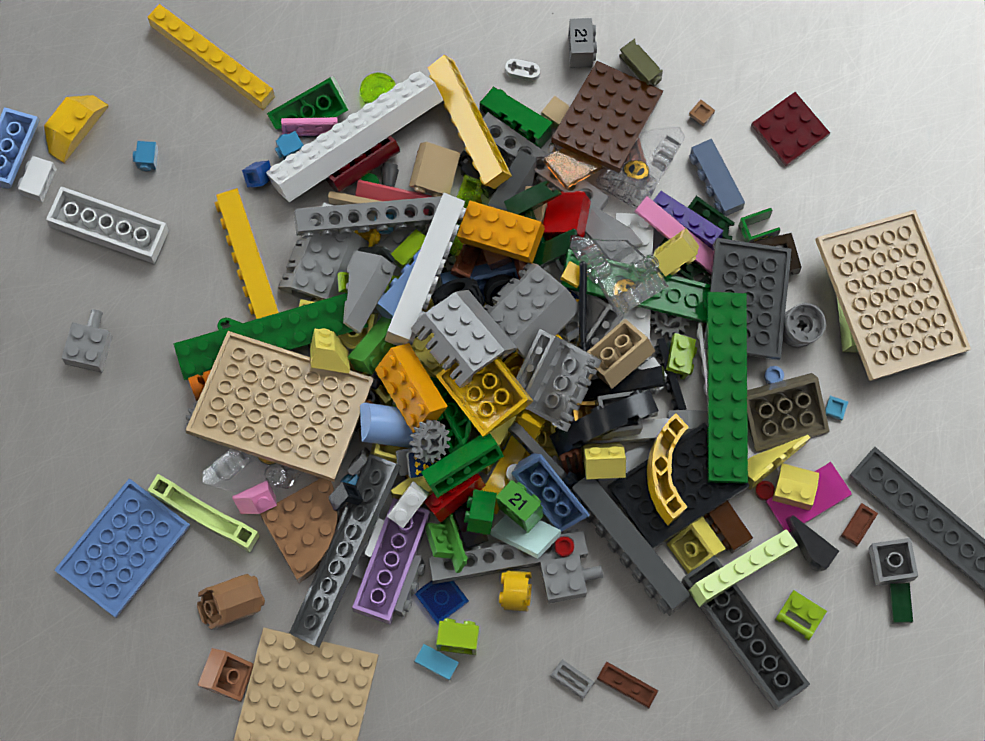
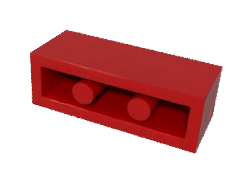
(454, 498)

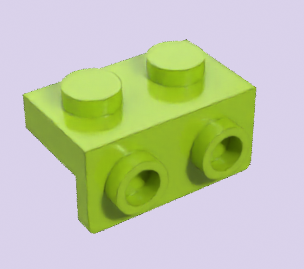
(681, 355)

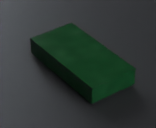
(901, 603)

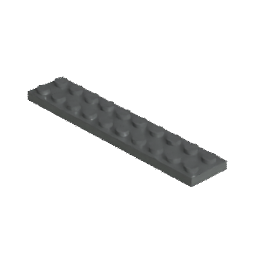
(923, 514)
(344, 551)

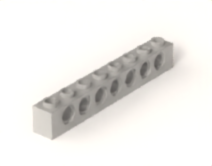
(510, 136)
(360, 211)
(519, 561)

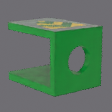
(754, 218)

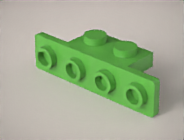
(446, 542)

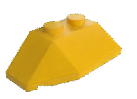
(71, 124)

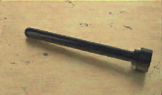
(583, 307)

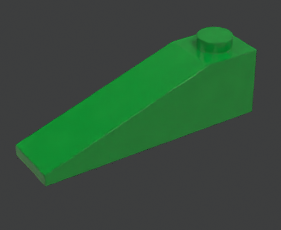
(320, 101)

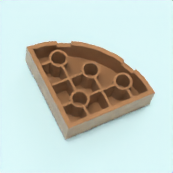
(303, 527)

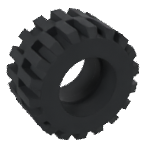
(457, 285)

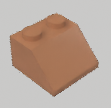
(226, 674)

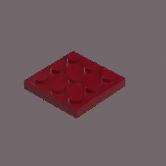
(790, 129)

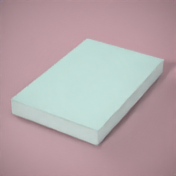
(532, 543)

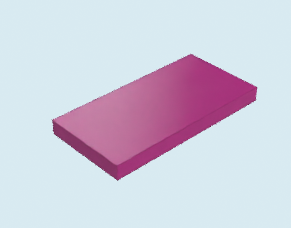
(829, 492)

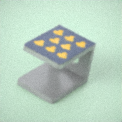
(411, 465)

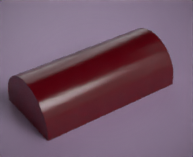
(363, 164)

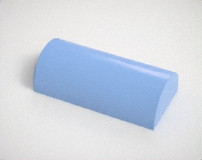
(15, 137)
(384, 425)

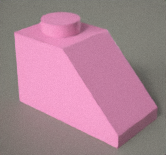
(256, 499)

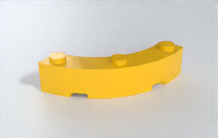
(514, 452)
(659, 470)

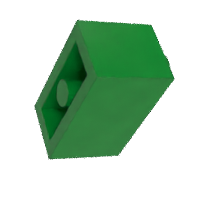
(481, 511)

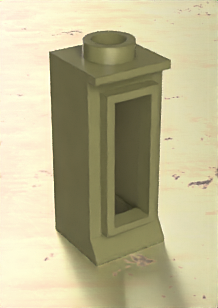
(641, 63)

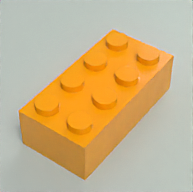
(500, 232)
(410, 386)

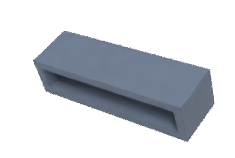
(716, 177)

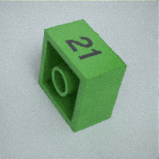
(520, 505)

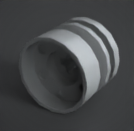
(812, 323)

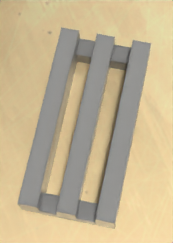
(558, 669)

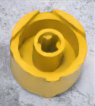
(516, 590)

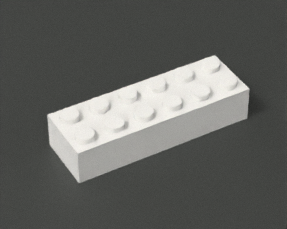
(107, 225)

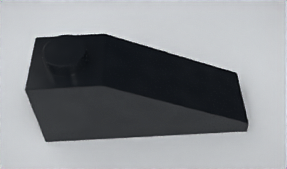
(813, 547)

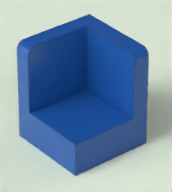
(255, 174)

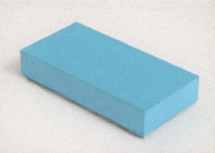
(436, 662)

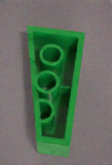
(517, 116)

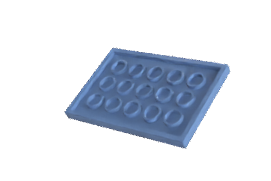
(122, 548)

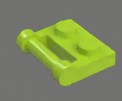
(803, 609)

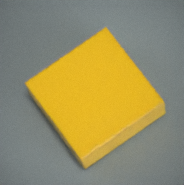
(571, 274)

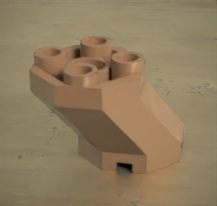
(230, 601)

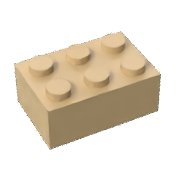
(621, 352)

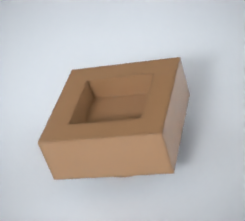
(701, 112)

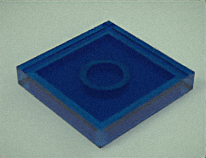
(441, 599)

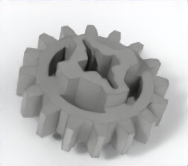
(679, 322)
(429, 441)

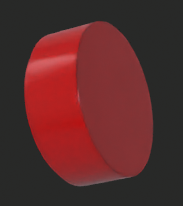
(764, 490)
(564, 546)

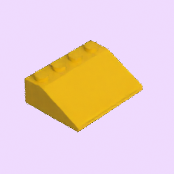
(490, 397)

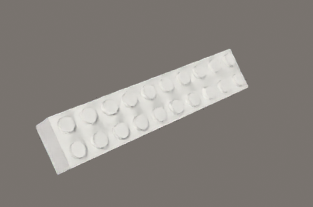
(354, 136)

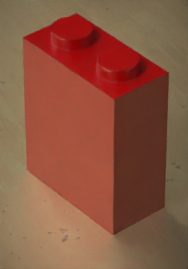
(566, 213)

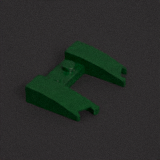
(524, 205)
(715, 217)

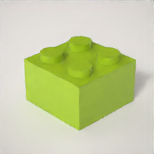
(457, 637)

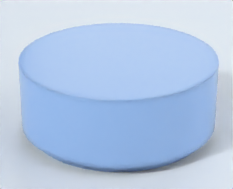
(773, 374)

